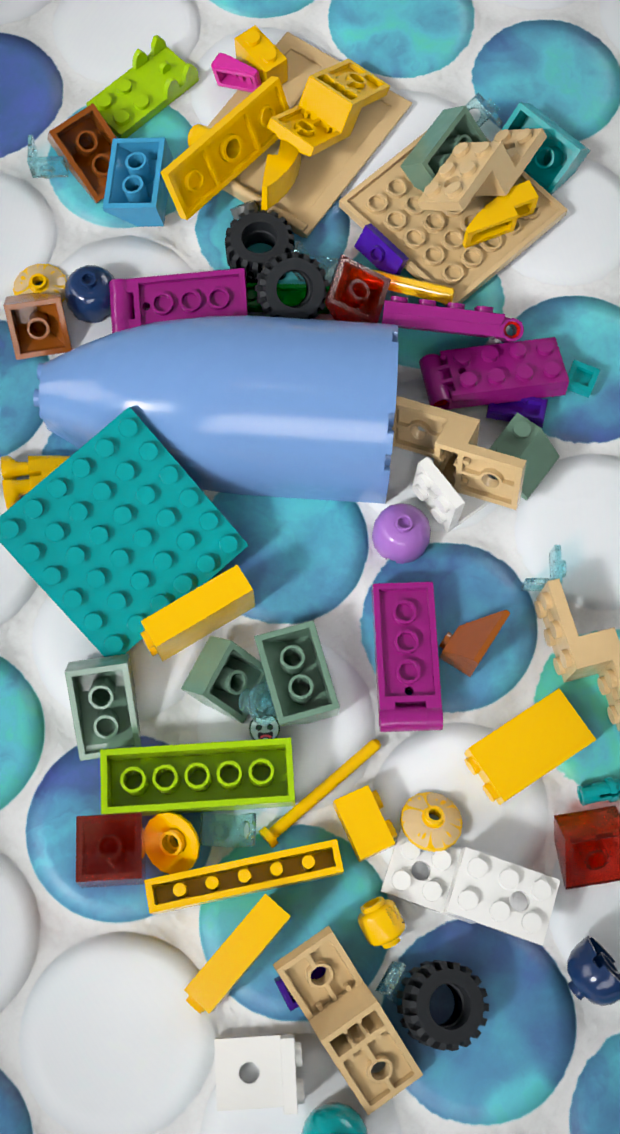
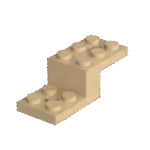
(481, 169)
(453, 445)
(580, 655)
(348, 1020)

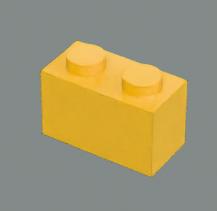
(260, 53)
(364, 823)

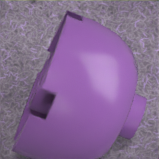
(401, 533)

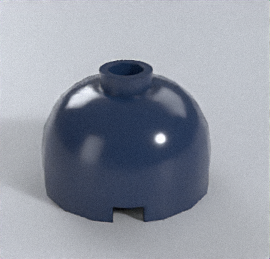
(89, 293)
(593, 973)

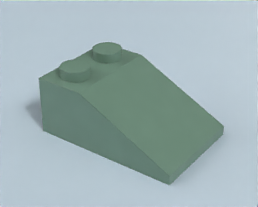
(103, 704)

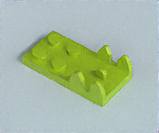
(144, 88)

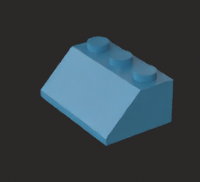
(135, 182)

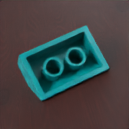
(559, 153)

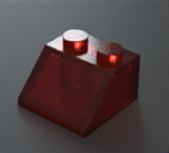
(356, 292)
(588, 846)
(110, 850)

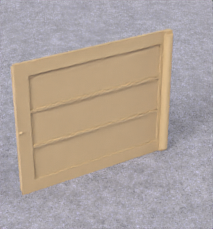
(329, 172)

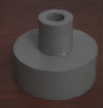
(245, 207)

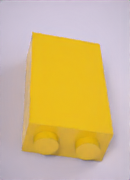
(198, 613)
(528, 747)
(236, 955)

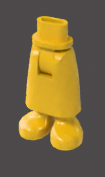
(37, 468)

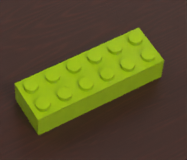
(197, 777)

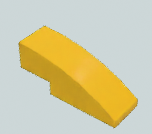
(280, 174)
(501, 214)

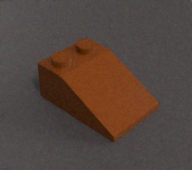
(86, 146)

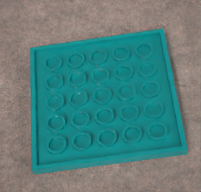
(118, 534)

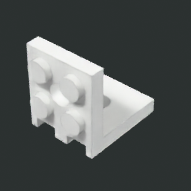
(441, 498)
(277, 1081)

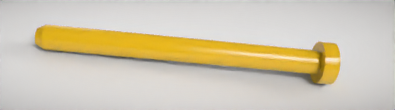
(270, 835)

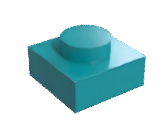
(582, 378)

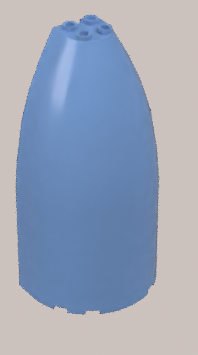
(242, 400)

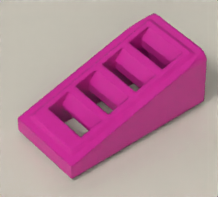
(235, 74)

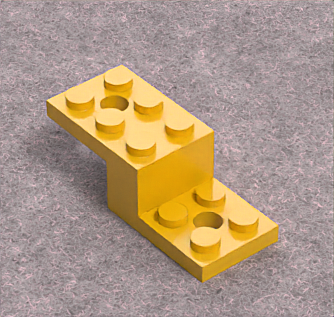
(328, 107)

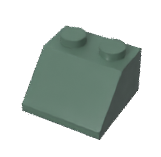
(527, 442)
(222, 675)

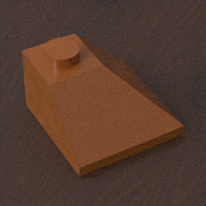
(37, 325)
(471, 642)

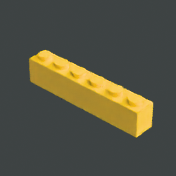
(243, 877)

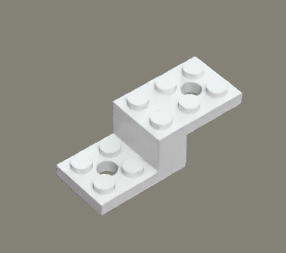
(473, 888)

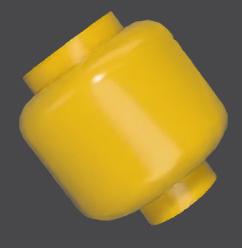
(381, 922)

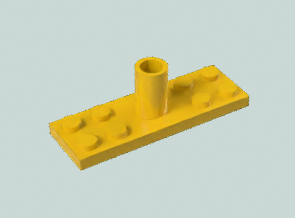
(224, 150)

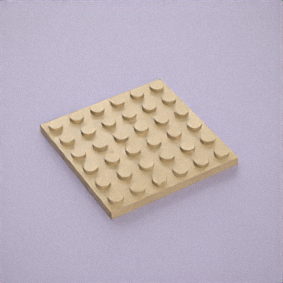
(436, 237)

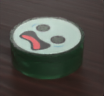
(264, 731)

